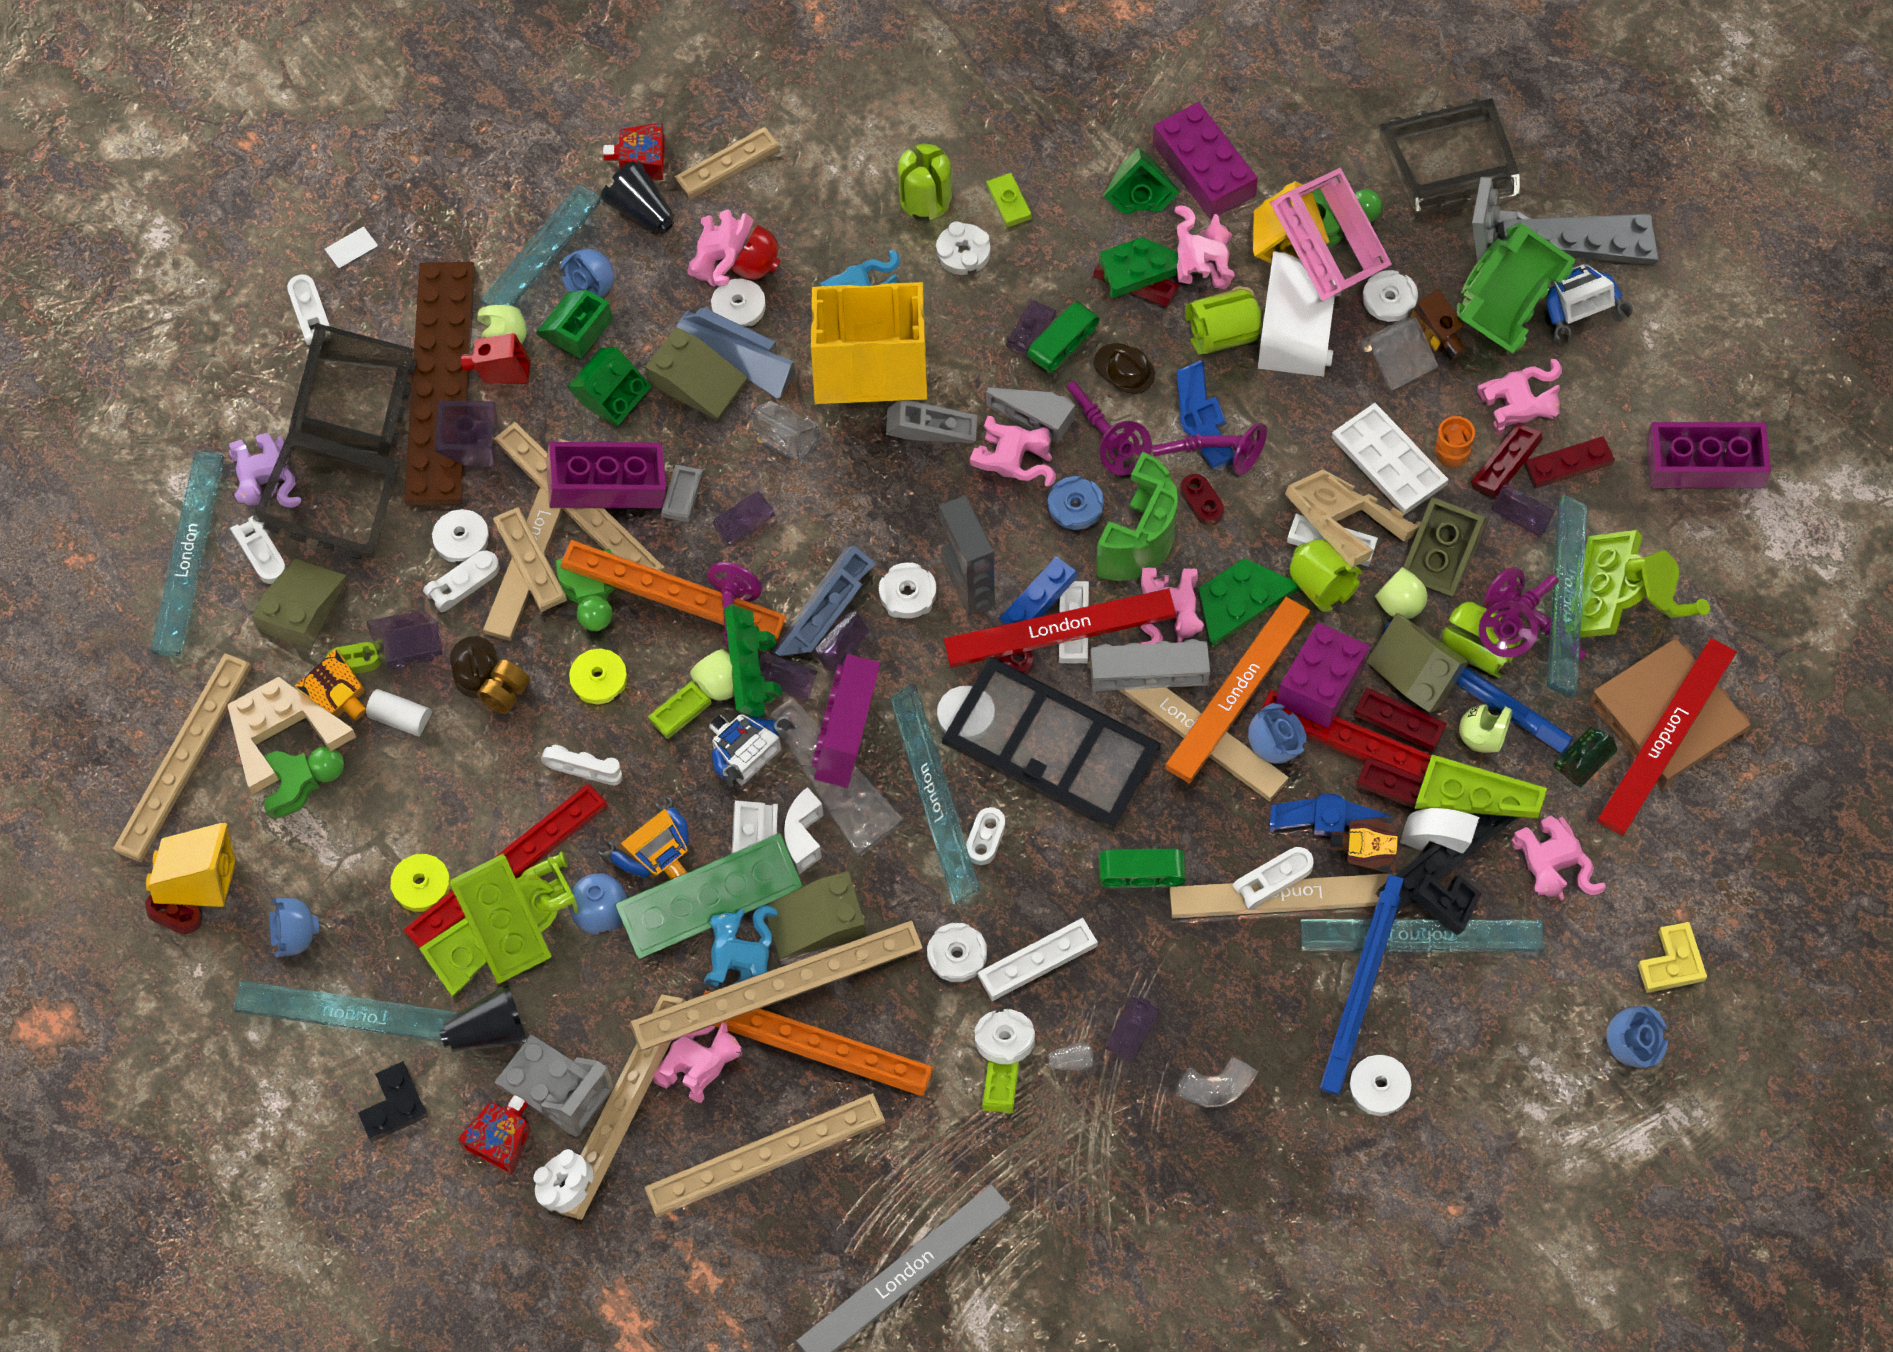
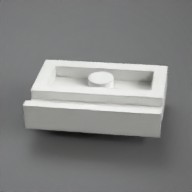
(752, 823)

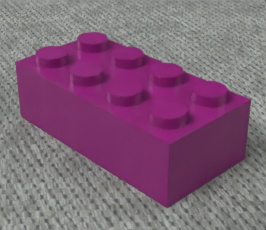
(1204, 160)
(1708, 455)
(605, 475)
(844, 720)

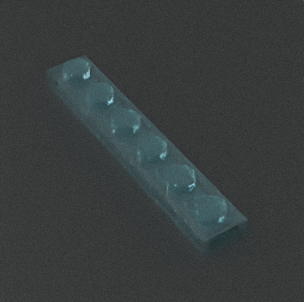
(542, 248)

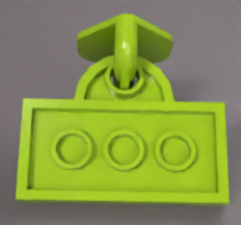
(1621, 578)
(512, 911)

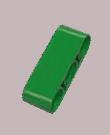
(1063, 336)
(1142, 868)

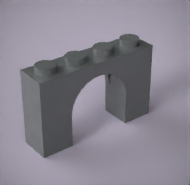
(968, 556)

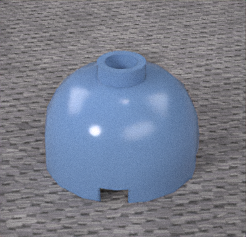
(588, 271)
(1276, 734)
(596, 903)
(291, 926)
(1637, 1037)

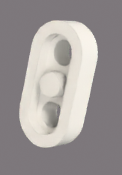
(984, 837)

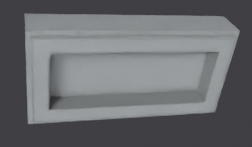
(682, 493)

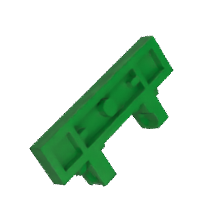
(743, 643)

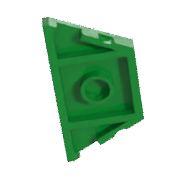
(1137, 265)
(1241, 597)

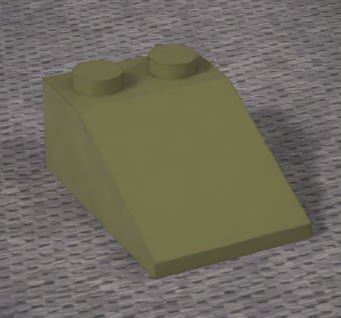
(694, 374)
(1445, 545)
(298, 603)
(1417, 663)
(817, 917)

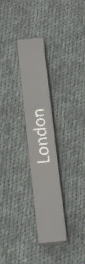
(906, 1273)

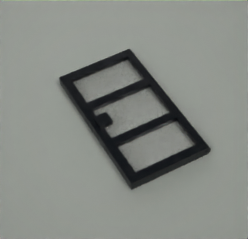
(1051, 743)

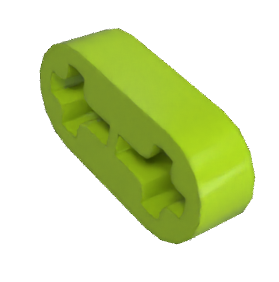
(355, 656)

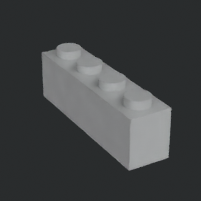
(1149, 665)

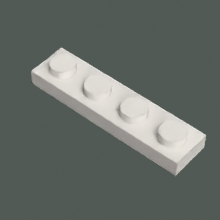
(1037, 959)

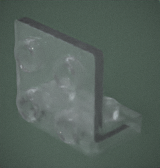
(1400, 352)

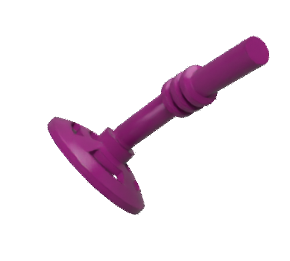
(1111, 439)
(1242, 445)
(733, 586)
(1508, 593)
(1512, 623)

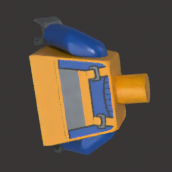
(653, 845)

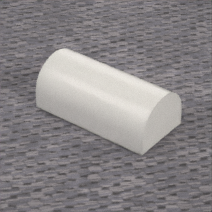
(398, 712)

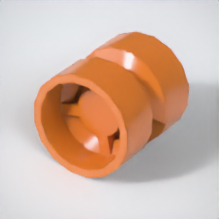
(1454, 441)

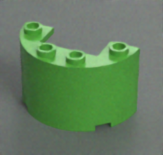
(1510, 283)
(1126, 551)

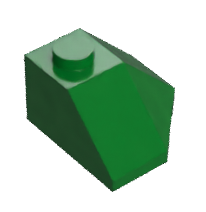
(1140, 185)

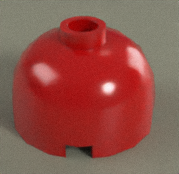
(757, 255)

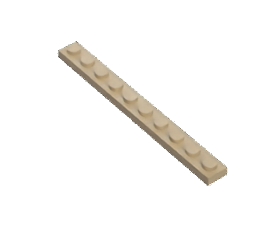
(775, 986)

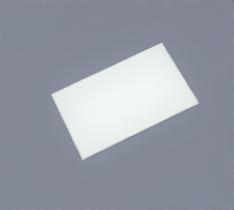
(351, 247)

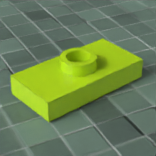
(1008, 200)
(679, 710)
(1000, 1087)

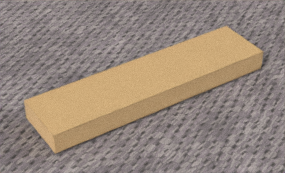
(727, 163)
(529, 559)

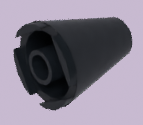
(639, 198)
(485, 1024)

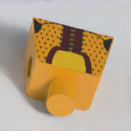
(334, 687)

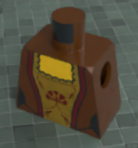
(1439, 324)
(1370, 843)

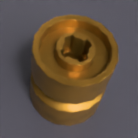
(502, 689)

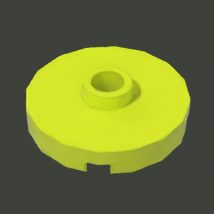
(602, 688)
(424, 895)

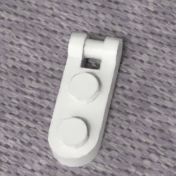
(306, 304)
(259, 550)
(463, 580)
(582, 765)
(1274, 876)

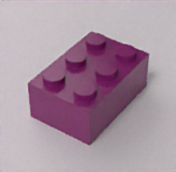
(1322, 674)

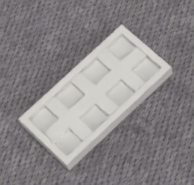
(1389, 458)

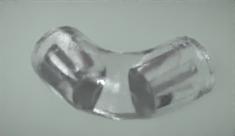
(1219, 1089)

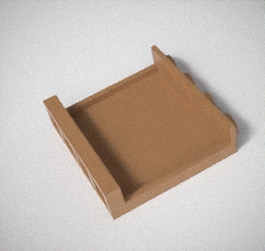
(1639, 696)

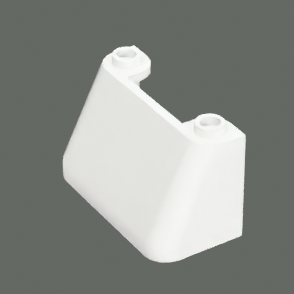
(1295, 321)

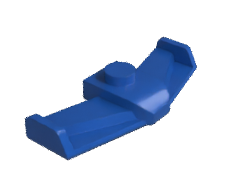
(1202, 415)
(1326, 813)

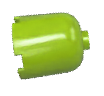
(1323, 574)

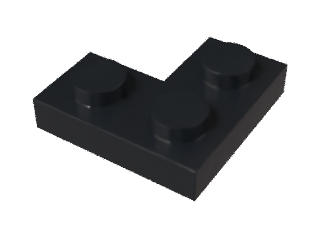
(1449, 906)
(400, 1107)

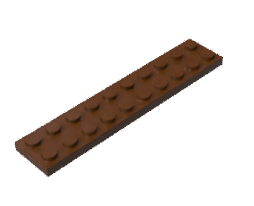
(441, 339)

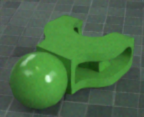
(1369, 201)
(591, 596)
(300, 777)

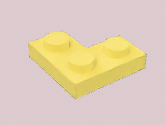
(1679, 966)

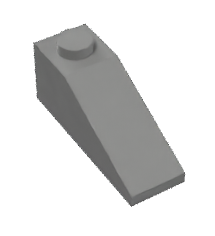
(1034, 409)
(930, 423)

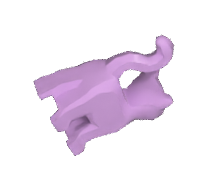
(256, 470)

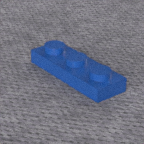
(1041, 592)

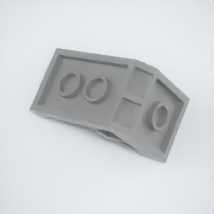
(1488, 217)
(556, 1086)

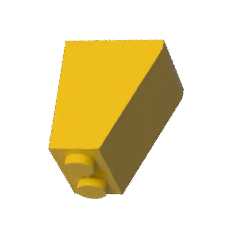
(1269, 232)
(193, 868)

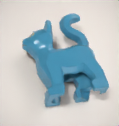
(858, 274)
(737, 954)

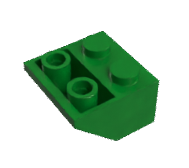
(577, 322)
(609, 385)

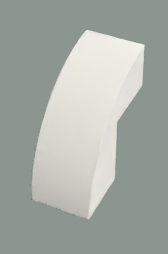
(1441, 826)
(799, 843)

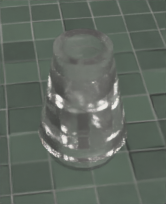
(1072, 1057)

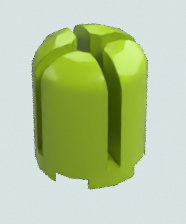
(925, 181)
(1224, 321)
(1469, 645)

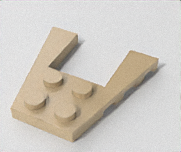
(1329, 499)
(270, 711)

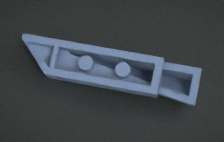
(743, 348)
(825, 603)

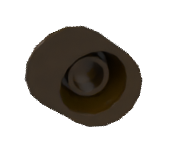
(1125, 367)
(472, 663)

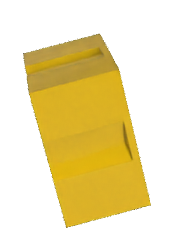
(868, 343)

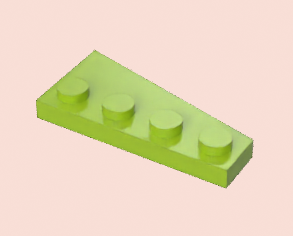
(1477, 791)
(454, 957)

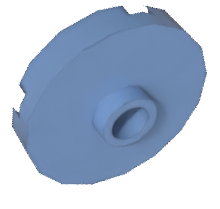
(1079, 491)

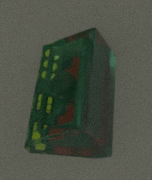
(1586, 756)

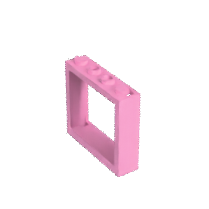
(1310, 244)

